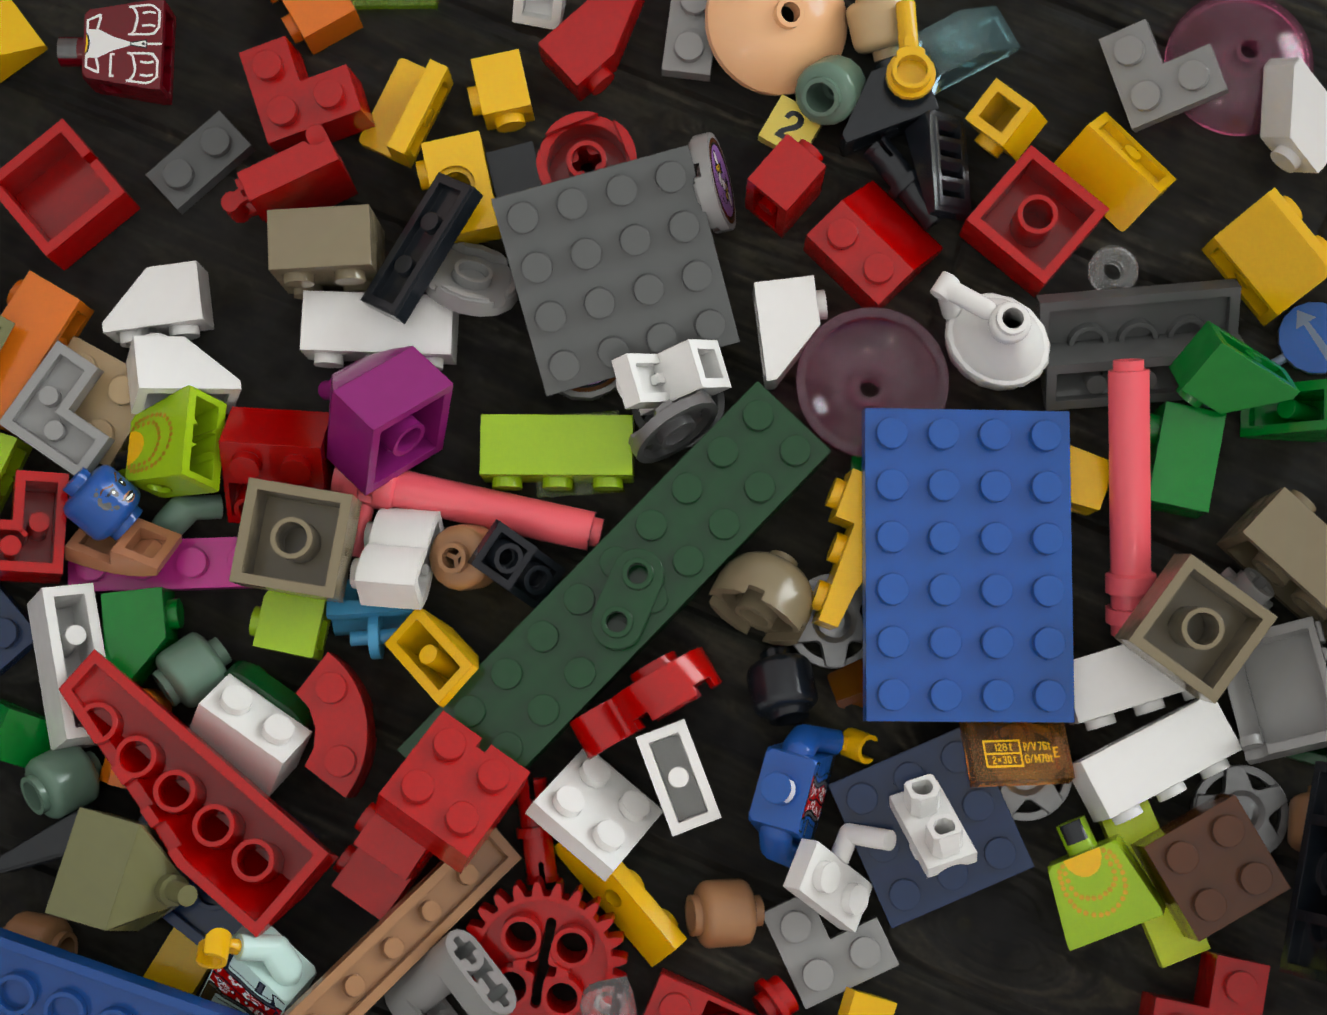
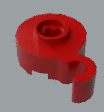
(656, 691)

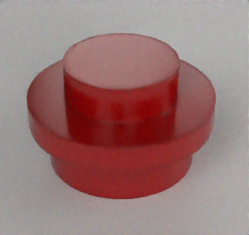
(774, 997)

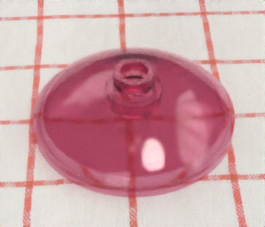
(1228, 27)
(860, 348)

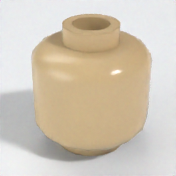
(874, 27)

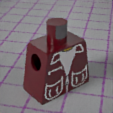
(126, 51)

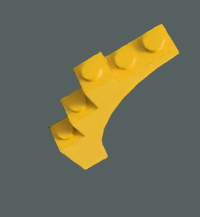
(833, 597)

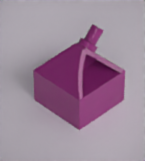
(385, 415)

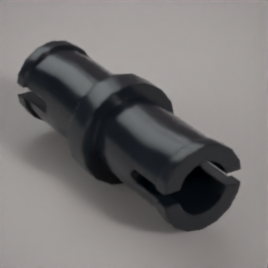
(901, 179)

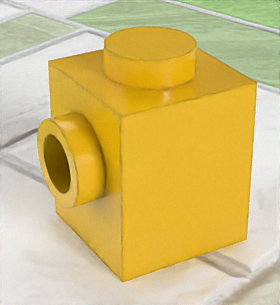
(501, 91)
(1005, 121)

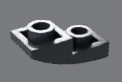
(516, 564)

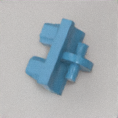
(365, 623)

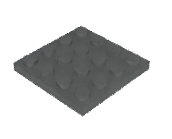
(614, 267)

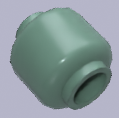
(829, 89)
(190, 669)
(61, 781)

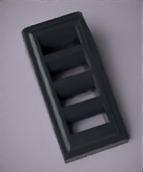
(939, 147)
(42, 847)

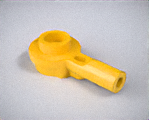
(911, 71)

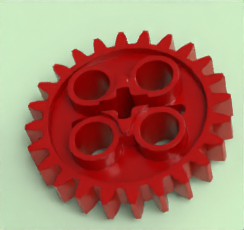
(566, 966)

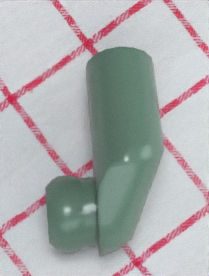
(183, 511)

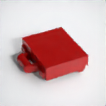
(291, 179)

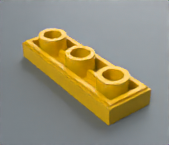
(641, 918)

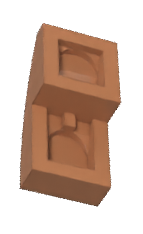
(138, 552)

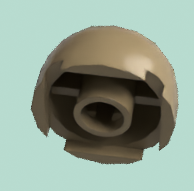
(764, 594)

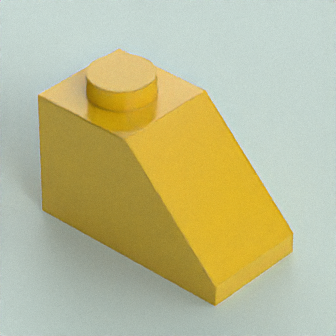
(433, 655)

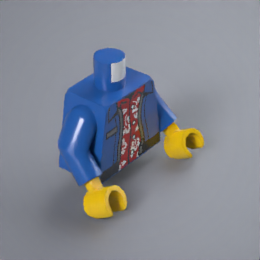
(795, 786)

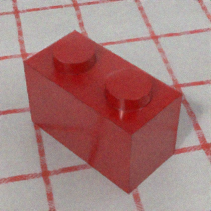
(785, 184)

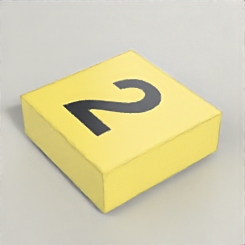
(787, 119)

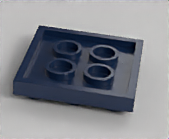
(981, 810)

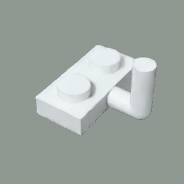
(828, 882)

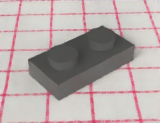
(200, 162)

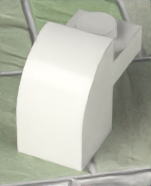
(673, 374)

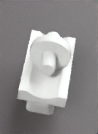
(931, 826)

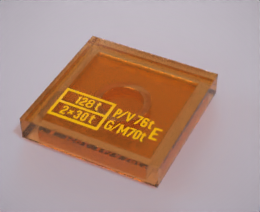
(1016, 753)

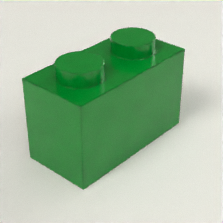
(1184, 458)

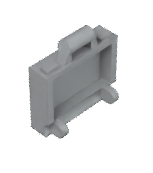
(1283, 693)

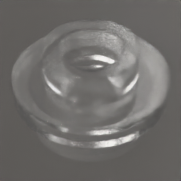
(1119, 257)

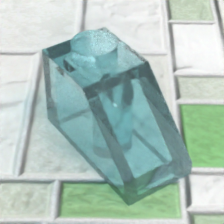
(966, 44)

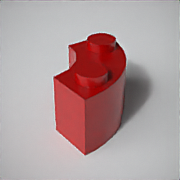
(342, 723)

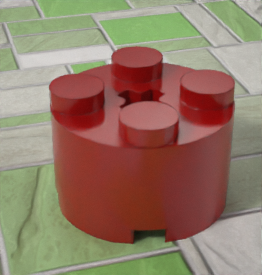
(582, 140)

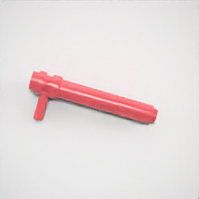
(1128, 490)
(476, 506)

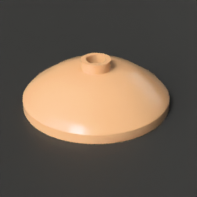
(765, 49)

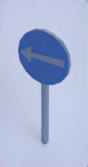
(1304, 339)

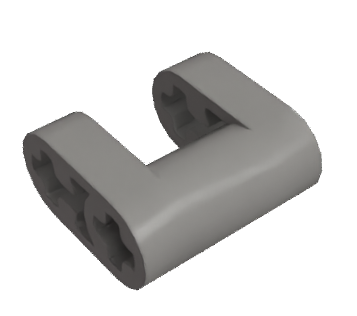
(449, 970)

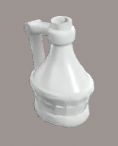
(991, 336)

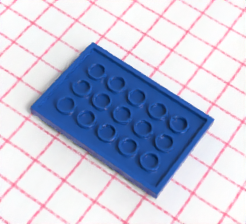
(967, 566)

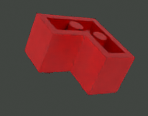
(293, 101)
(35, 535)
(381, 866)
(1223, 988)

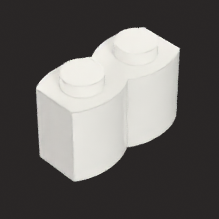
(395, 558)

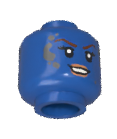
(102, 502)

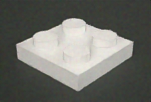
(594, 813)

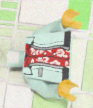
(253, 972)

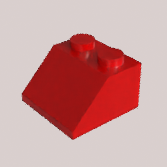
(870, 246)

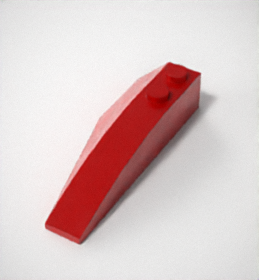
(197, 802)

